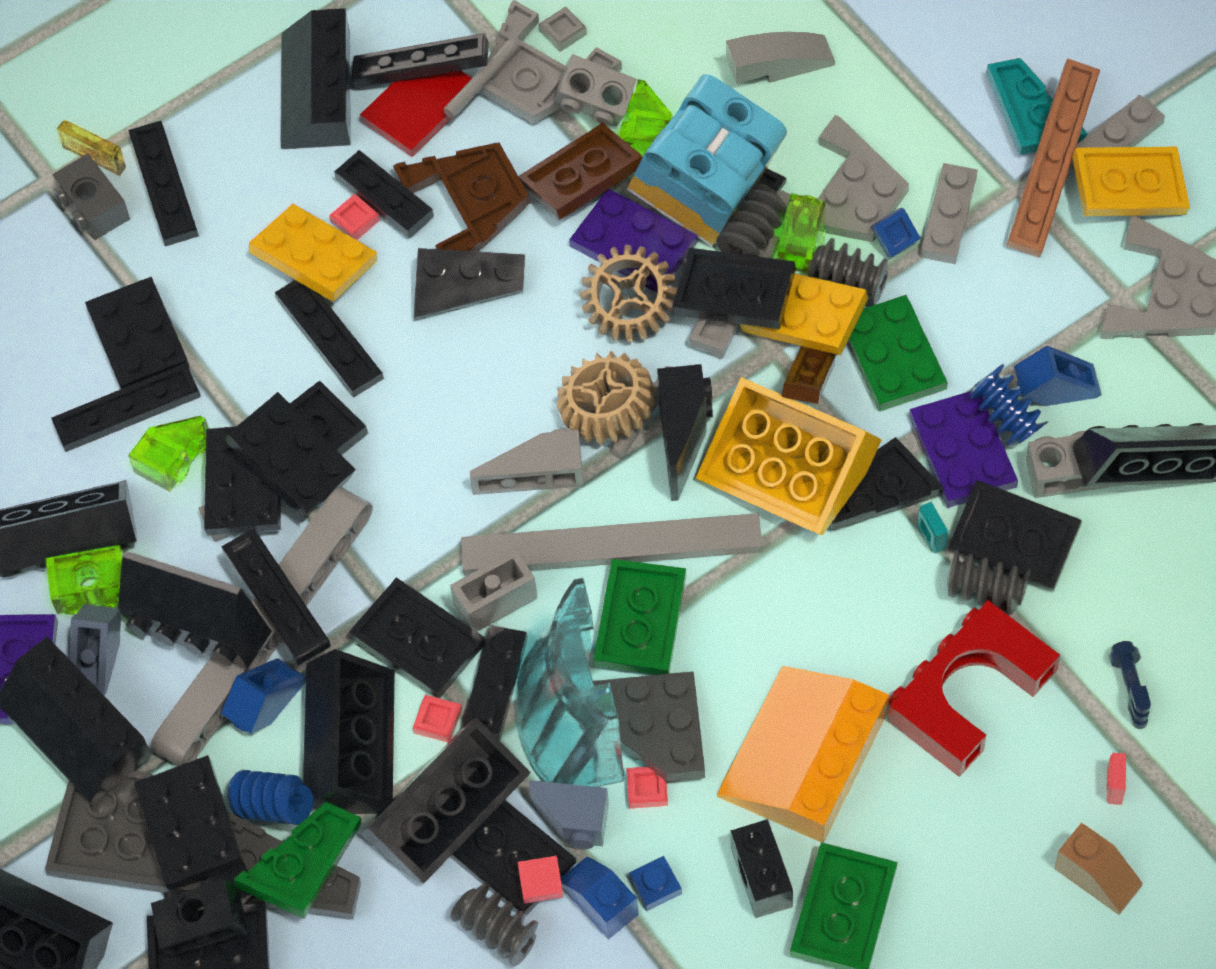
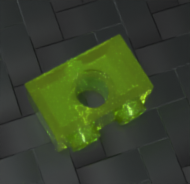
(71, 571)

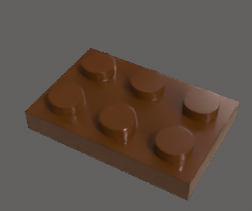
(581, 171)

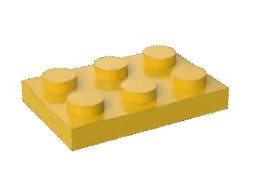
(1130, 181)
(312, 252)
(817, 315)

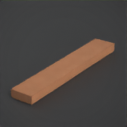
(1053, 158)

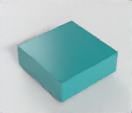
(932, 527)

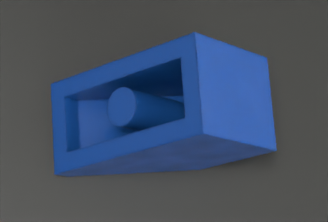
(1056, 378)
(262, 695)
(601, 896)

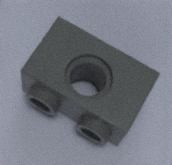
(86, 180)

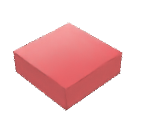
(354, 217)
(437, 718)
(1116, 778)
(645, 788)
(540, 879)

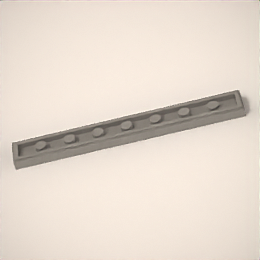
(622, 541)

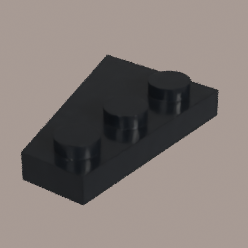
(464, 278)
(890, 484)

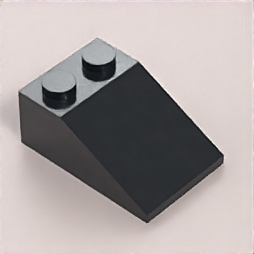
(683, 412)

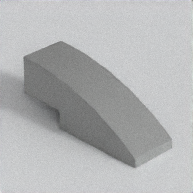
(777, 55)

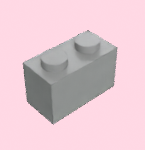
(494, 591)

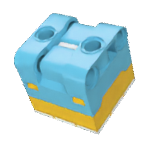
(708, 158)

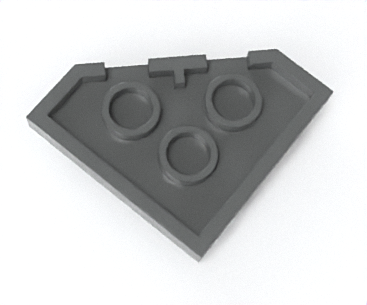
(660, 723)

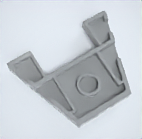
(531, 77)
(861, 189)
(1181, 293)

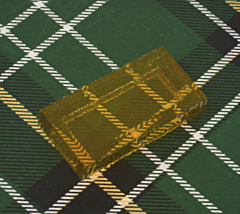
(82, 142)

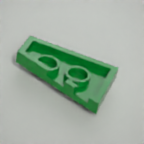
(303, 863)

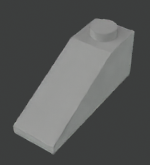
(539, 463)

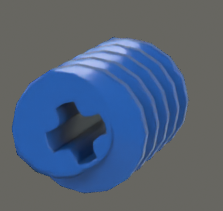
(1007, 406)
(270, 797)

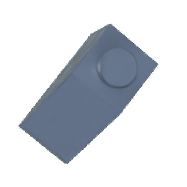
(95, 643)
(572, 811)

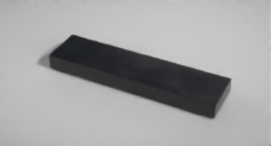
(420, 60)
(163, 183)
(330, 337)
(125, 407)
(276, 596)

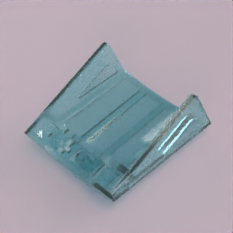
(560, 715)

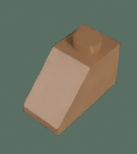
(1098, 868)

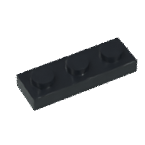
(384, 194)
(496, 678)

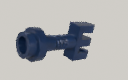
(1125, 656)

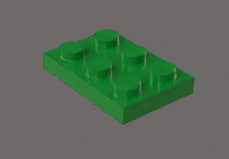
(895, 354)
(640, 617)
(843, 908)

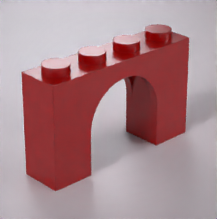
(986, 640)

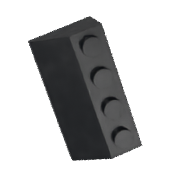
(316, 81)
(1147, 455)
(65, 526)
(190, 610)
(71, 721)
(349, 732)
(445, 802)
(47, 930)

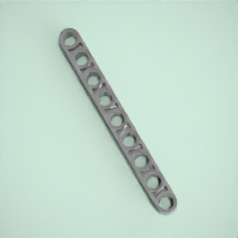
(307, 568)

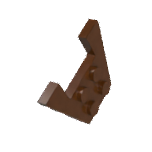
(481, 187)

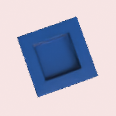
(895, 232)
(655, 883)

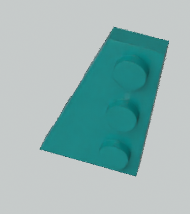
(1022, 102)

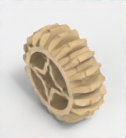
(637, 280)
(601, 390)

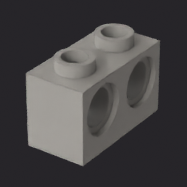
(597, 81)
(1059, 479)

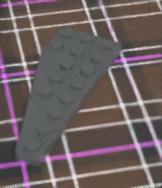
(114, 847)

